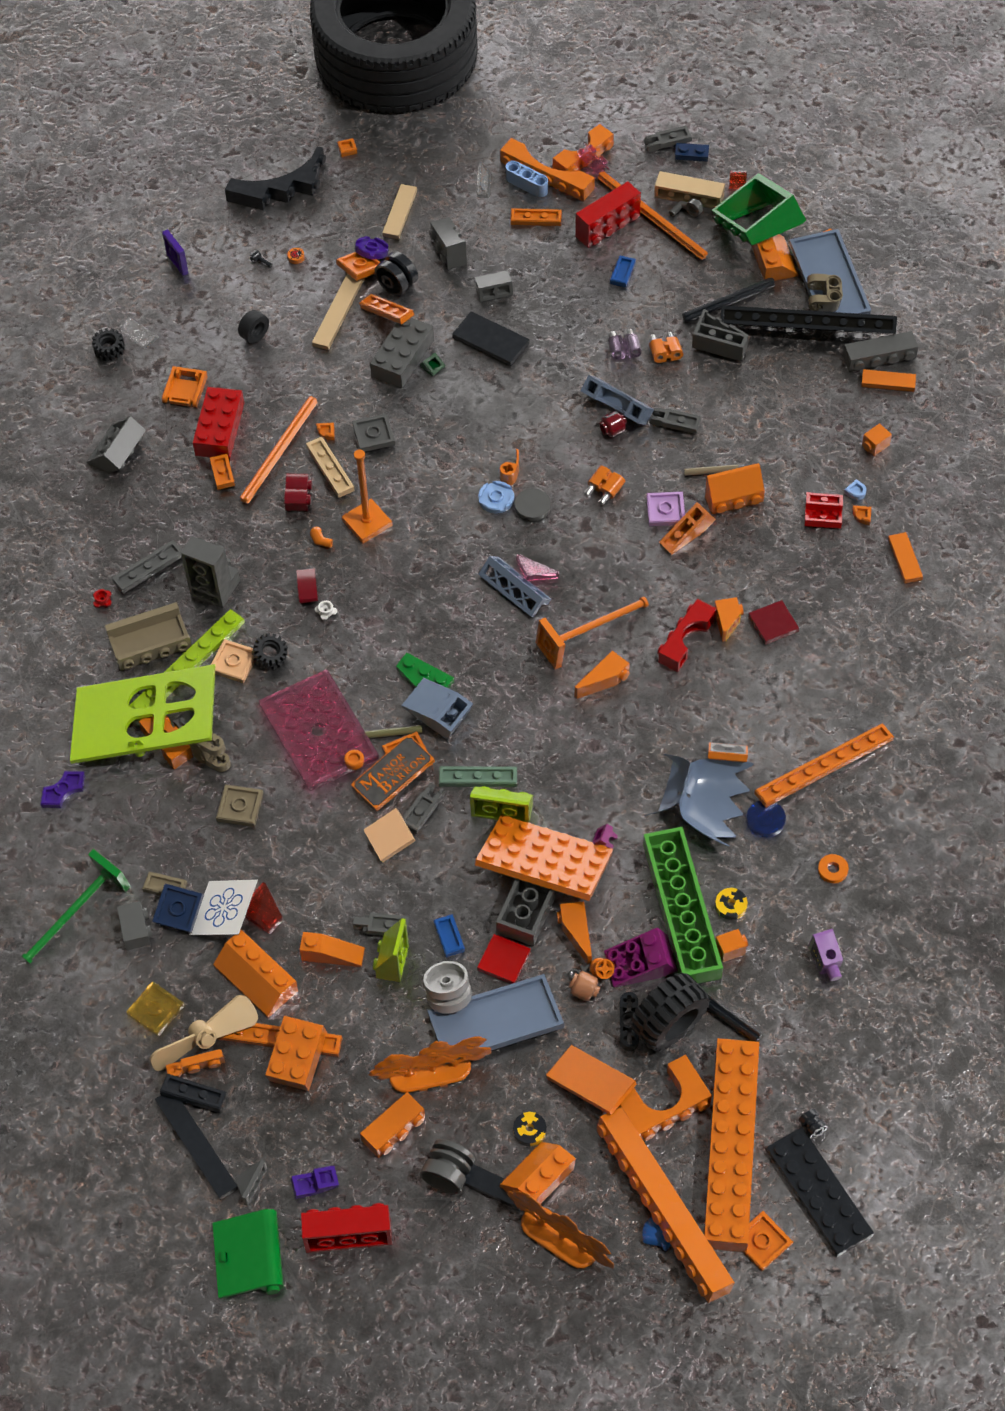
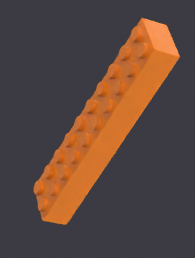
(731, 1145)

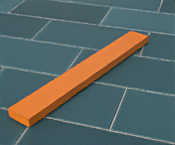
(823, 765)

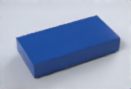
(622, 271)
(449, 935)

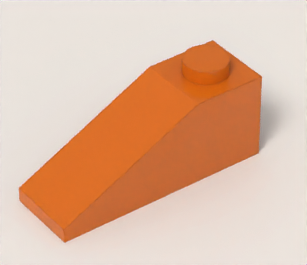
(687, 528)
(605, 675)
(575, 927)
(330, 950)

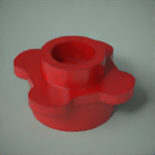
(102, 594)

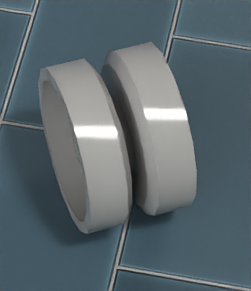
(447, 987)

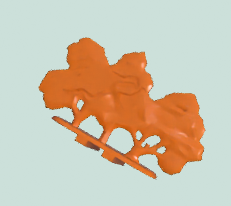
(429, 1067)
(559, 1234)

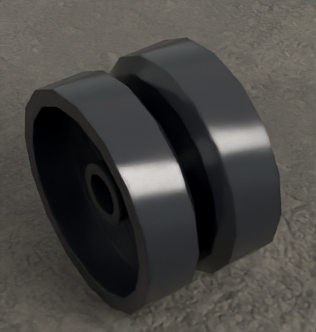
(396, 273)

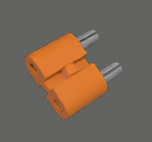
(665, 349)
(606, 482)

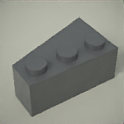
(448, 243)
(719, 338)

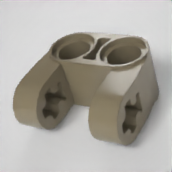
(832, 292)
(210, 753)

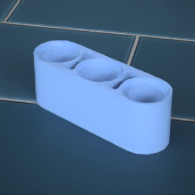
(526, 178)

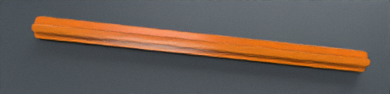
(659, 221)

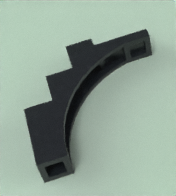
(259, 193)

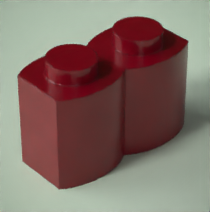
(297, 492)

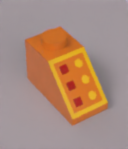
(728, 616)

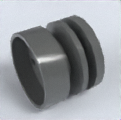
(447, 1166)

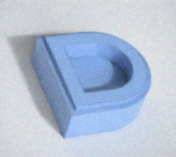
(855, 490)

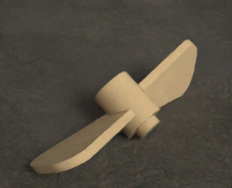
(231, 1018)

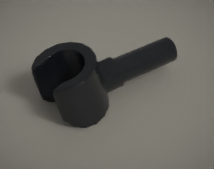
(256, 255)

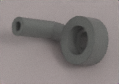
(693, 207)

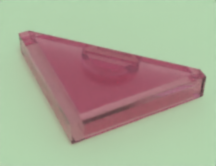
(535, 571)

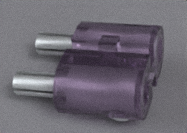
(624, 346)

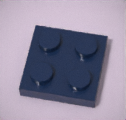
(178, 908)

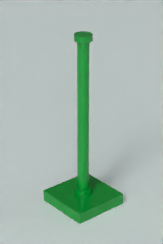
(108, 872)

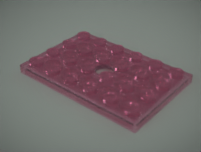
(314, 703)

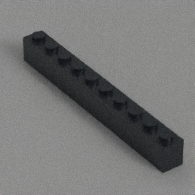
(809, 320)

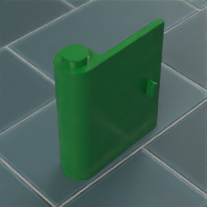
(248, 1254)

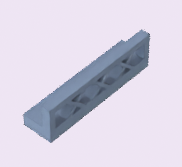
(518, 580)

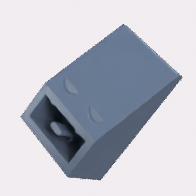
(437, 707)

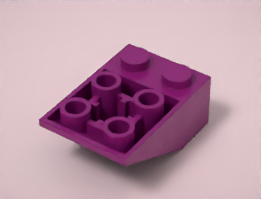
(641, 958)

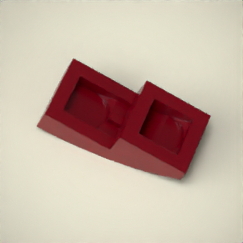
(307, 585)

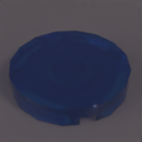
(767, 820)

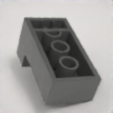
(209, 571)

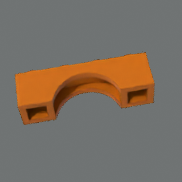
(598, 137)

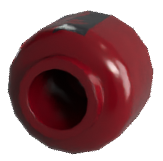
(613, 424)

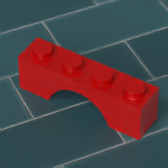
(697, 618)

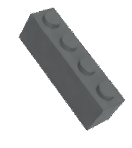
(880, 351)

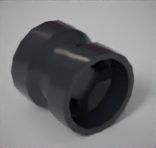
(812, 1123)

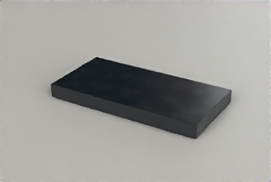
(490, 338)

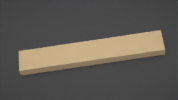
(337, 313)

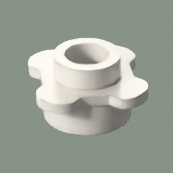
(325, 605)

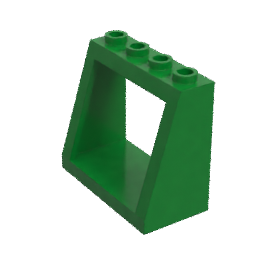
(753, 196)

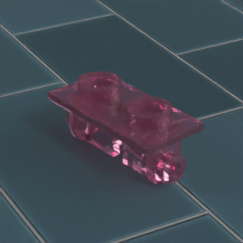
(588, 154)

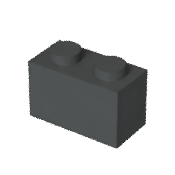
(134, 926)

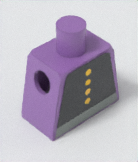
(826, 954)

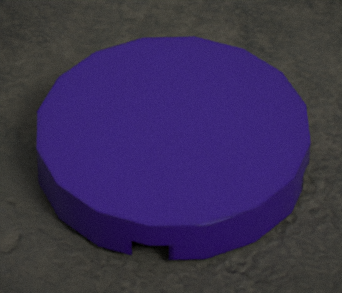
(371, 248)

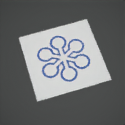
(224, 907)

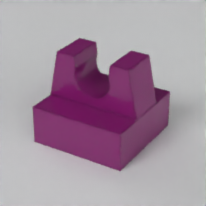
(603, 835)

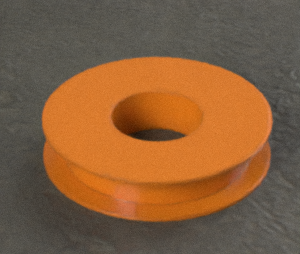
(833, 859)

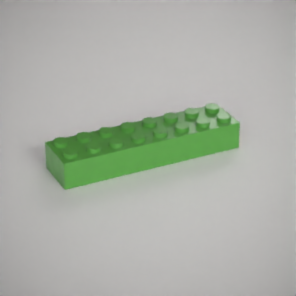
(682, 905)

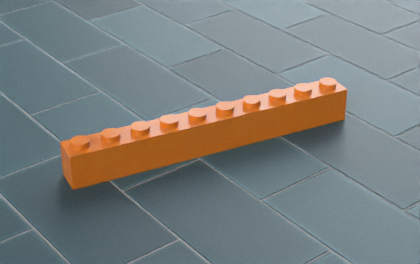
(665, 1205)

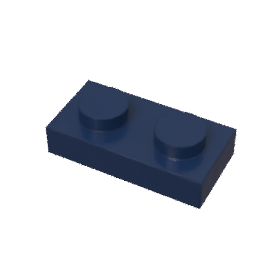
(691, 152)

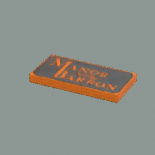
(392, 772)

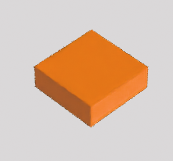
(347, 147)

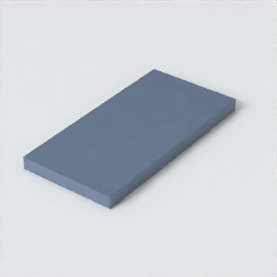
(828, 255)
(502, 1015)

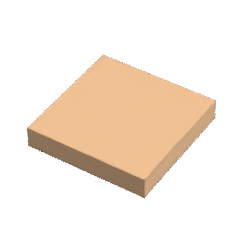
(233, 661)
(389, 835)

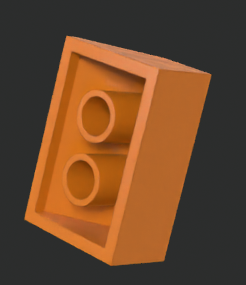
(774, 258)
(734, 488)
(541, 1171)

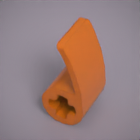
(509, 471)

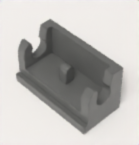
(494, 286)

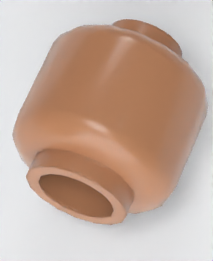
(584, 986)

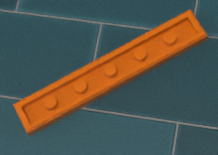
(267, 1034)

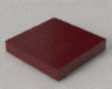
(773, 622)

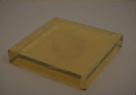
(155, 1008)

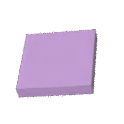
(665, 508)

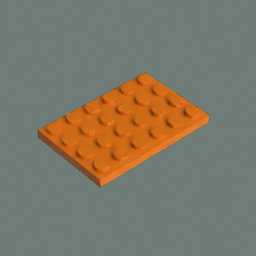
(544, 857)

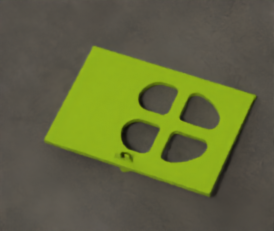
(105, 714)

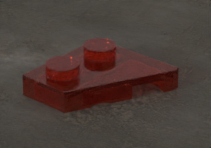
(264, 910)

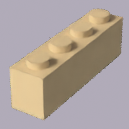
(685, 188)

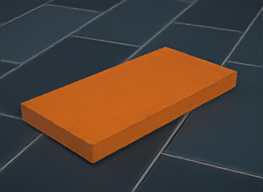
(591, 1080)

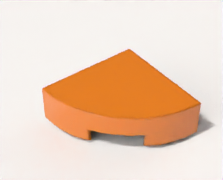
(326, 430)
(862, 514)

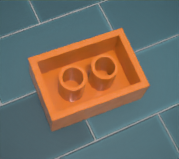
(296, 1053)

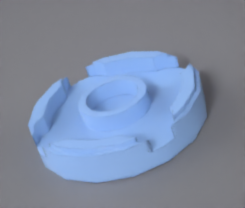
(496, 497)

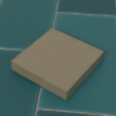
(239, 805)

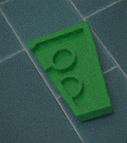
(415, 670)

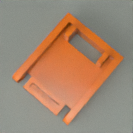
(184, 391)

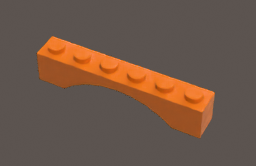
(571, 182)

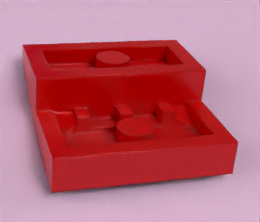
(823, 510)

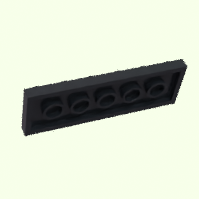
(819, 1191)

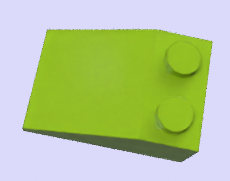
(392, 952)

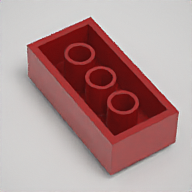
(607, 214)
(218, 422)
(346, 1228)

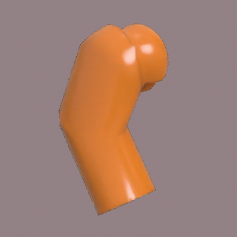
(318, 538)

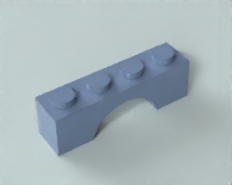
(617, 399)

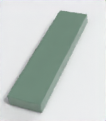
(477, 776)

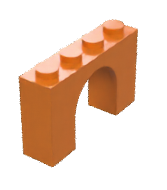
(693, 1097)

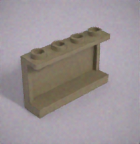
(148, 636)

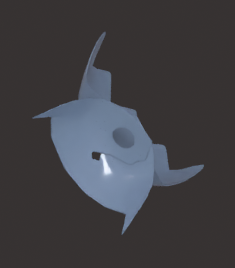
(710, 789)

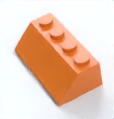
(255, 974)

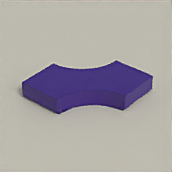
(70, 783)

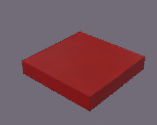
(504, 959)

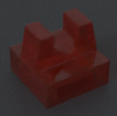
(737, 179)

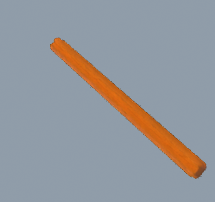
(278, 450)

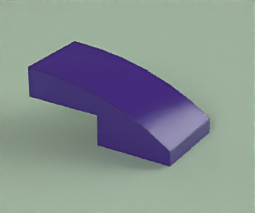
(314, 1183)

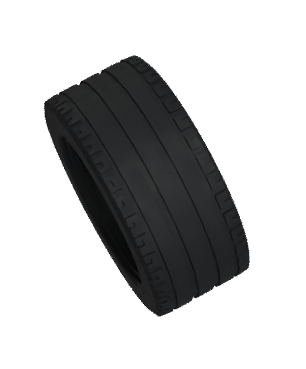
(400, 74)

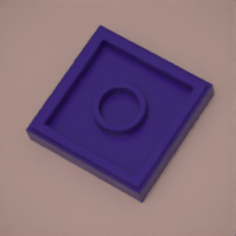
(175, 252)

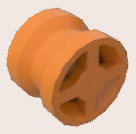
(604, 971)

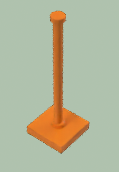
(368, 518)
(553, 644)

